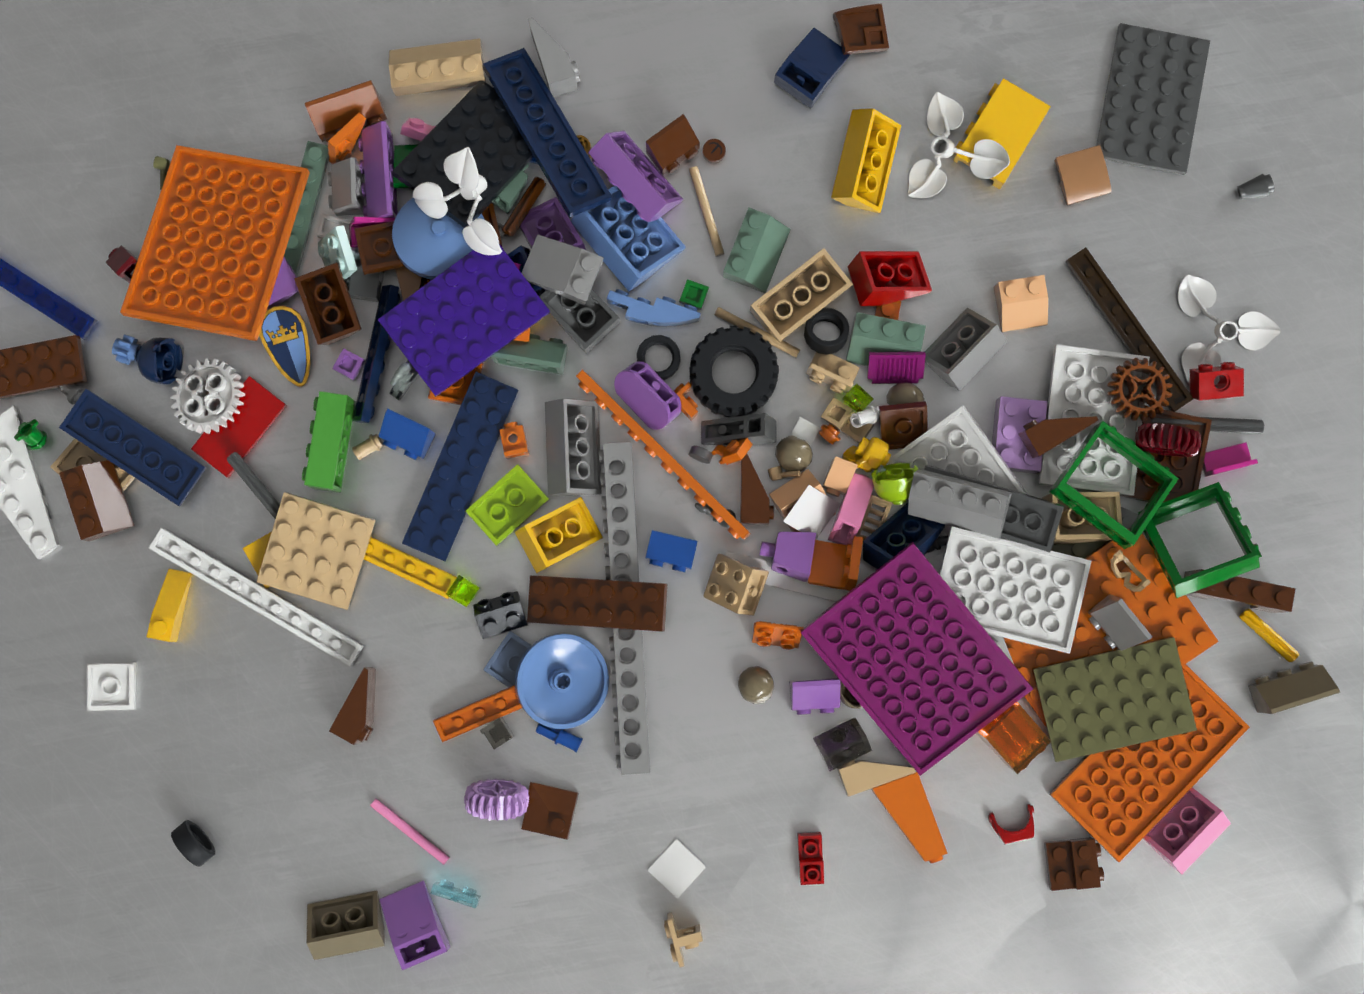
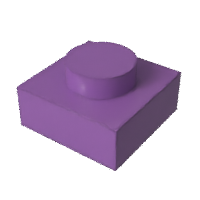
(348, 364)

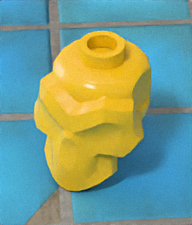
(868, 454)

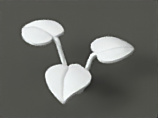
(947, 115)
(462, 170)
(1254, 327)

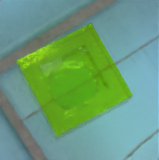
(857, 398)
(462, 590)

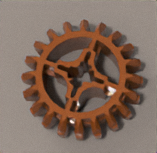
(1146, 394)

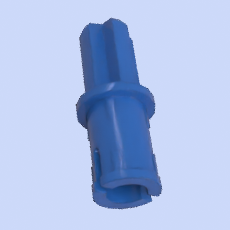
(560, 736)

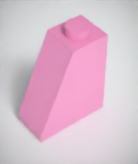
(851, 510)

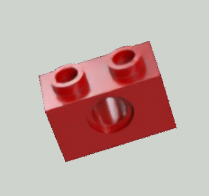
(1229, 385)

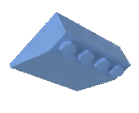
(625, 241)

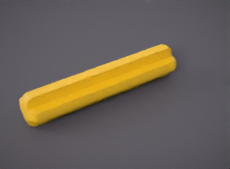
(1269, 635)

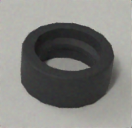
(665, 341)
(822, 346)
(193, 843)

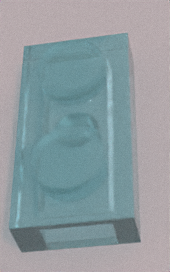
(447, 890)

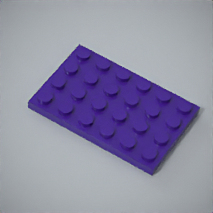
(463, 317)

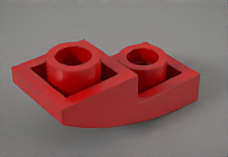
(810, 858)

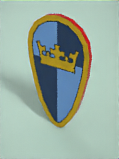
(287, 343)

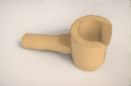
(776, 473)

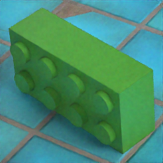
(329, 442)

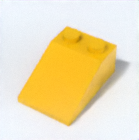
(558, 534)

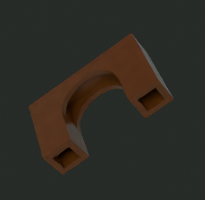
(1258, 594)

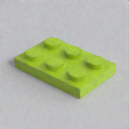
(507, 505)

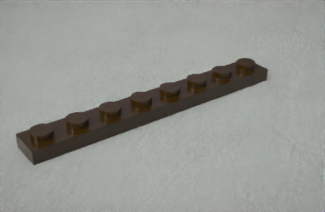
(1124, 321)

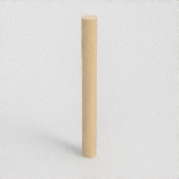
(706, 211)
(740, 323)

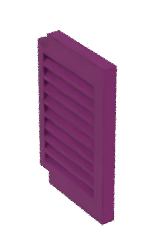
(896, 367)

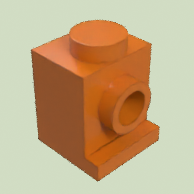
(517, 448)

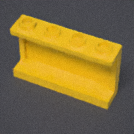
(1009, 120)

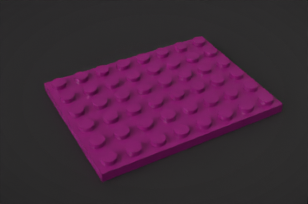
(916, 659)

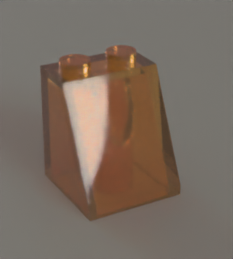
(1014, 738)

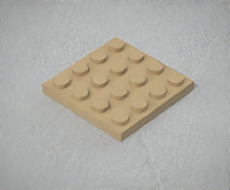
(316, 550)

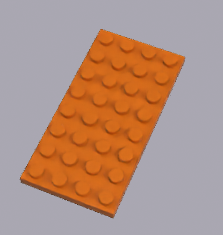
(1131, 788)

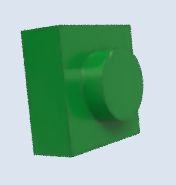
(694, 294)

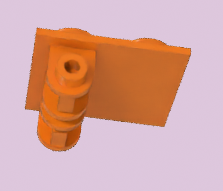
(777, 634)

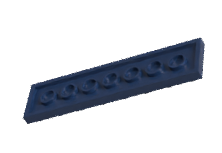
(547, 132)
(460, 466)

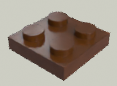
(902, 423)

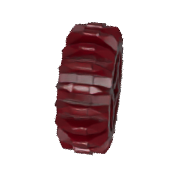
(1168, 440)

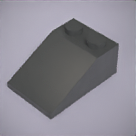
(583, 323)

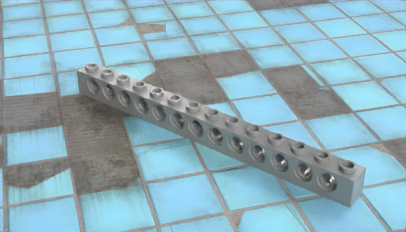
(623, 453)

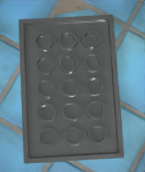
(1152, 98)

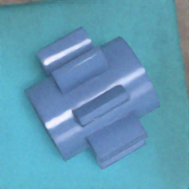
(126, 349)

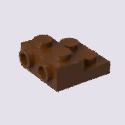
(1073, 864)

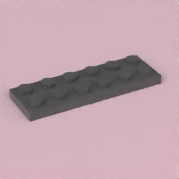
(1028, 518)

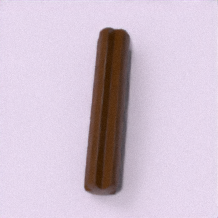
(523, 206)

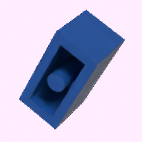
(671, 550)

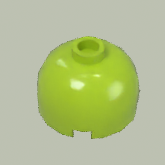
(894, 482)

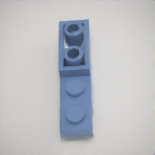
(663, 313)

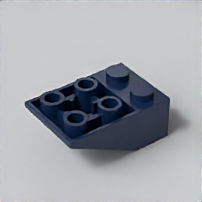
(810, 67)

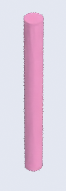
(409, 831)

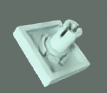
(336, 248)

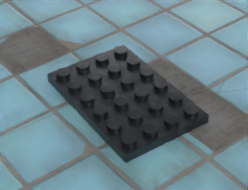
(493, 138)

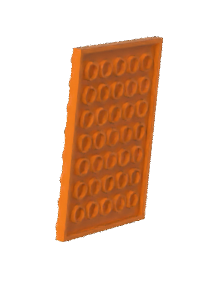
(215, 243)
(1153, 606)

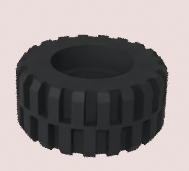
(733, 340)

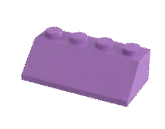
(378, 171)
(634, 175)

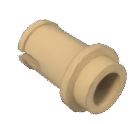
(368, 446)

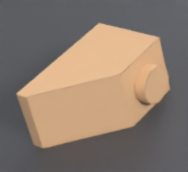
(839, 476)

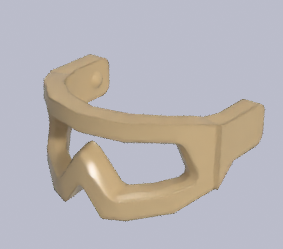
(1117, 557)

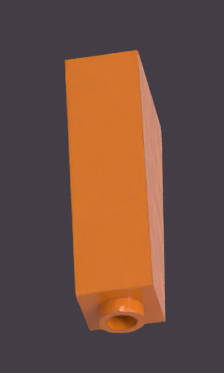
(912, 813)

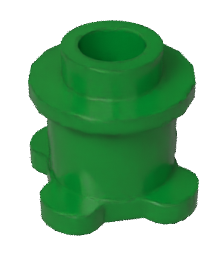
(31, 435)

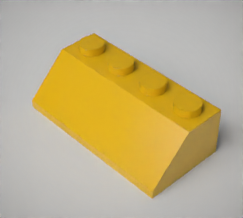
(866, 160)

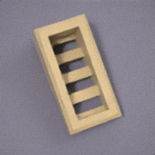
(879, 502)

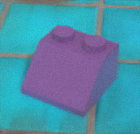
(815, 694)

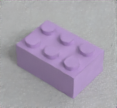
(1009, 420)

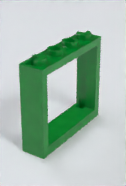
(1187, 504)
(1095, 515)

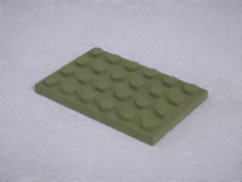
(1114, 699)

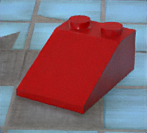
(888, 276)

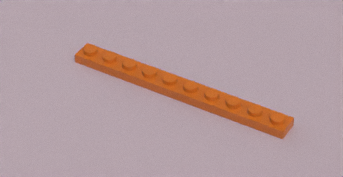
(669, 462)

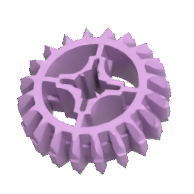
(496, 799)

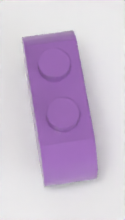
(647, 395)

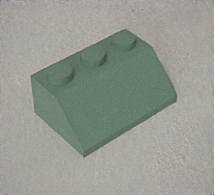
(756, 250)
(882, 335)
(534, 355)

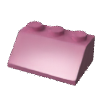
(1187, 830)

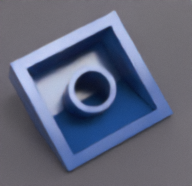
(406, 434)

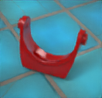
(1014, 836)

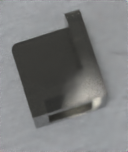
(497, 732)

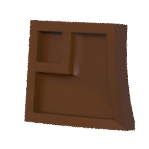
(862, 29)
(550, 810)

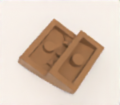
(1083, 175)

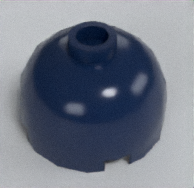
(159, 360)

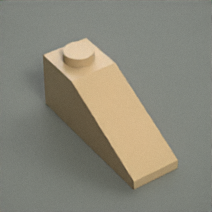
(864, 775)

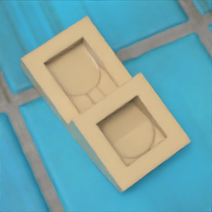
(839, 416)

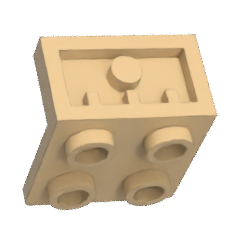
(832, 371)
(735, 585)

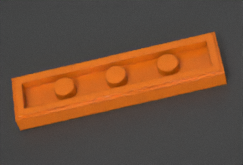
(477, 713)

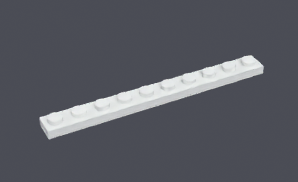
(256, 597)

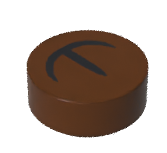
(714, 151)

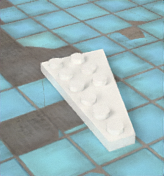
(20, 490)

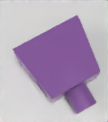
(791, 554)

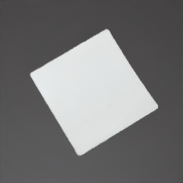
(676, 868)

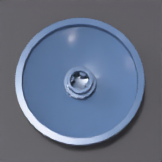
(426, 243)
(561, 681)

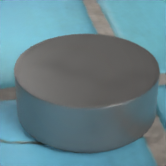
(700, 454)

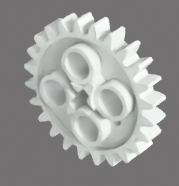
(207, 396)

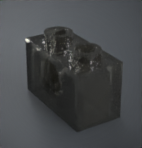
(842, 744)

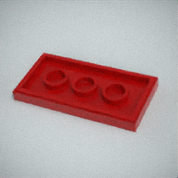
(240, 436)

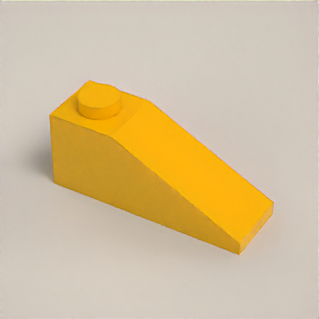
(170, 606)

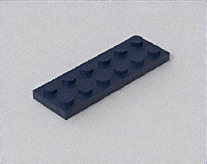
(132, 447)

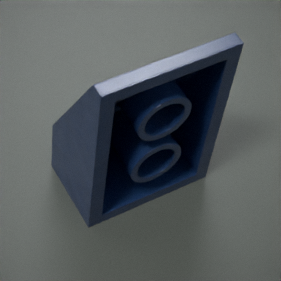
(897, 534)

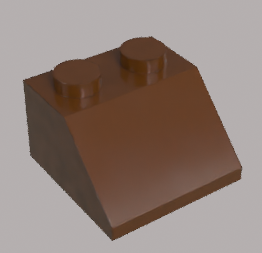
(672, 145)

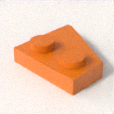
(343, 142)

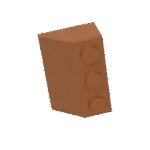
(335, 110)

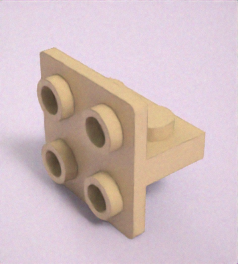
(685, 937)

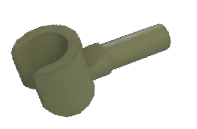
(163, 165)

